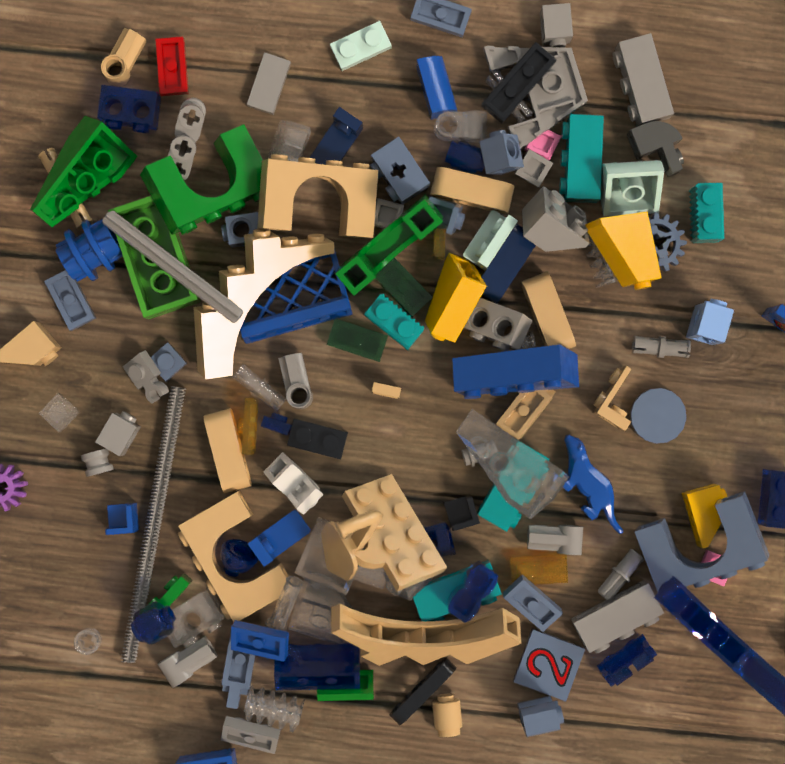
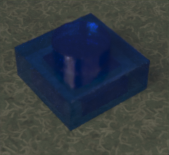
(277, 423)

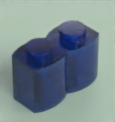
(467, 597)

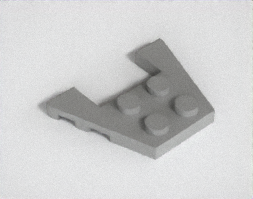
(554, 95)

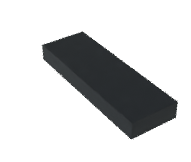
(518, 82)

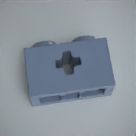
(397, 155)

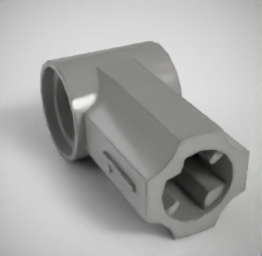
(295, 378)
(563, 539)
(182, 664)

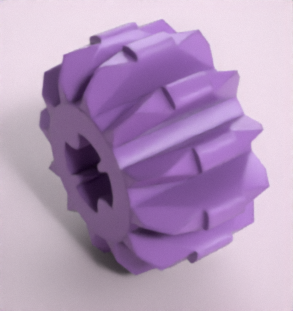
(14, 485)

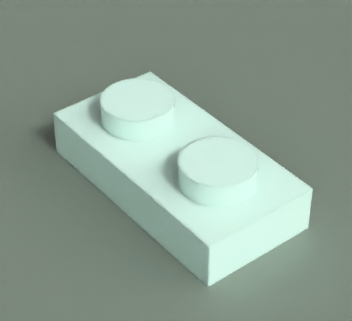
(360, 45)

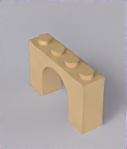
(354, 185)
(202, 533)

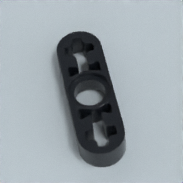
(422, 691)

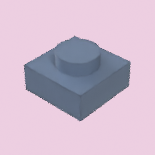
(168, 361)

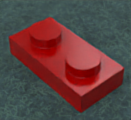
(172, 66)

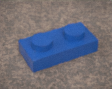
(259, 640)

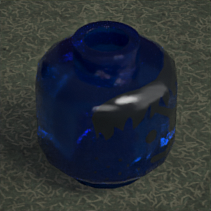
(153, 623)

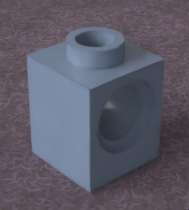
(501, 153)
(232, 222)

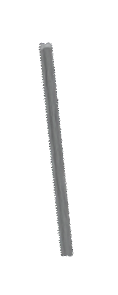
(155, 517)

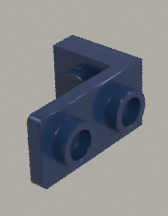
(338, 137)

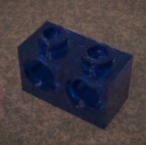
(131, 101)

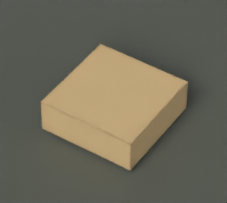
(386, 390)

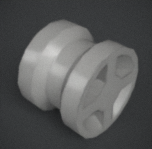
(97, 462)

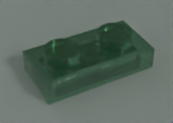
(403, 287)
(357, 340)

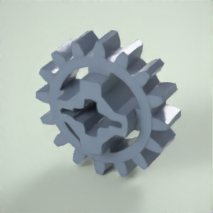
(671, 236)

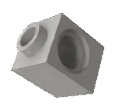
(556, 24)
(118, 433)

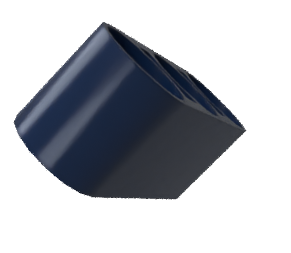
(506, 264)

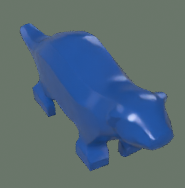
(590, 483)

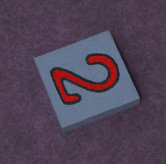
(548, 664)

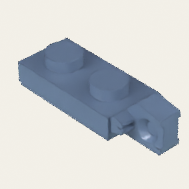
(237, 675)

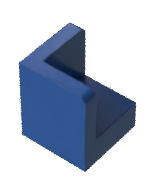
(122, 518)

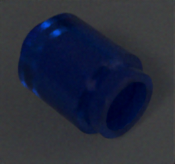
(465, 157)

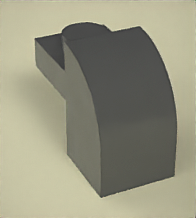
(658, 138)

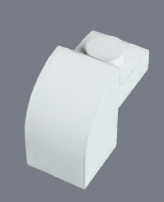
(293, 483)

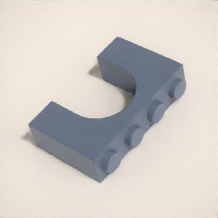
(743, 548)

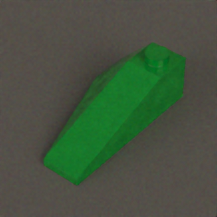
(83, 167)

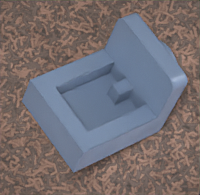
(451, 212)

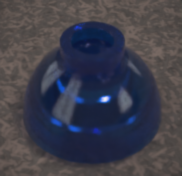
(237, 557)

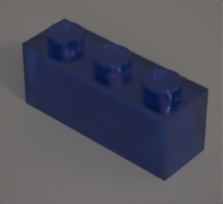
(319, 667)

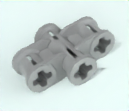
(187, 133)

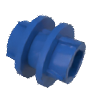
(80, 261)

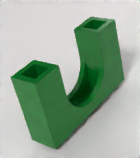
(183, 207)
(379, 251)

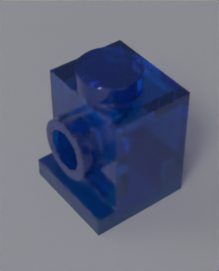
(443, 535)

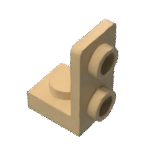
(613, 415)

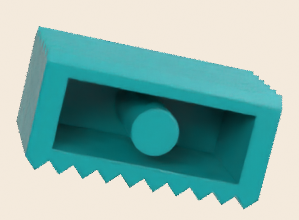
(707, 213)
(394, 321)

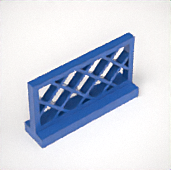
(302, 316)

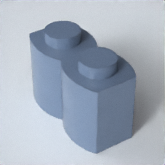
(540, 716)

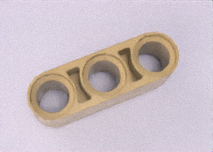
(472, 190)
(548, 311)
(227, 450)

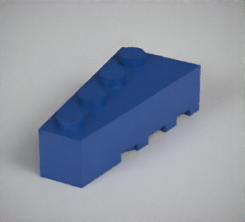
(516, 371)

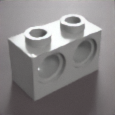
(498, 320)

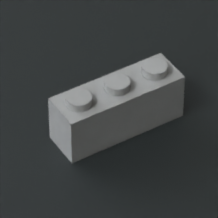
(643, 80)
(617, 617)

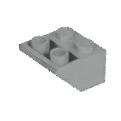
(554, 223)

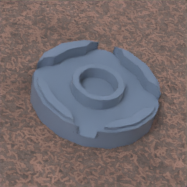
(658, 415)

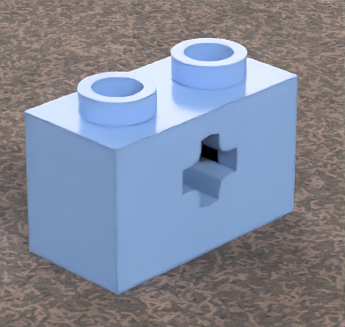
(710, 322)

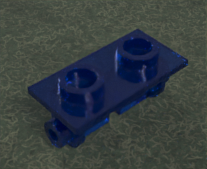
(636, 652)

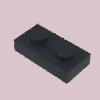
(317, 439)

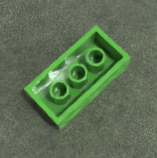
(153, 287)

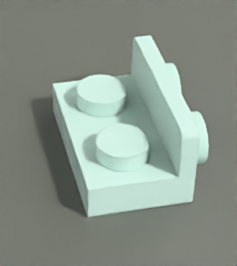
(489, 239)

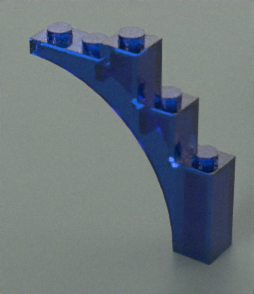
(723, 642)

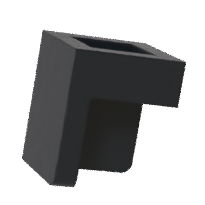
(461, 512)

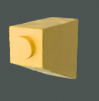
(627, 248)
(454, 298)

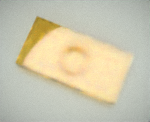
(248, 426)

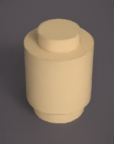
(447, 715)

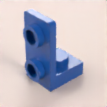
(279, 537)

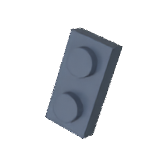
(441, 16)
(70, 300)
(532, 603)

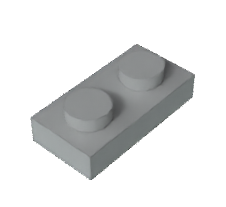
(250, 734)

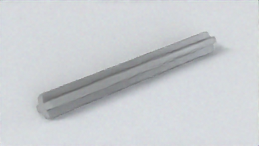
(173, 266)

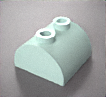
(631, 187)

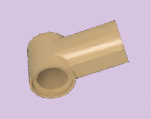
(123, 54)

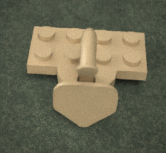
(387, 531)

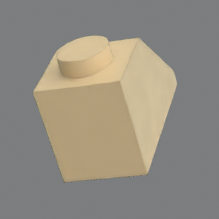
(31, 347)

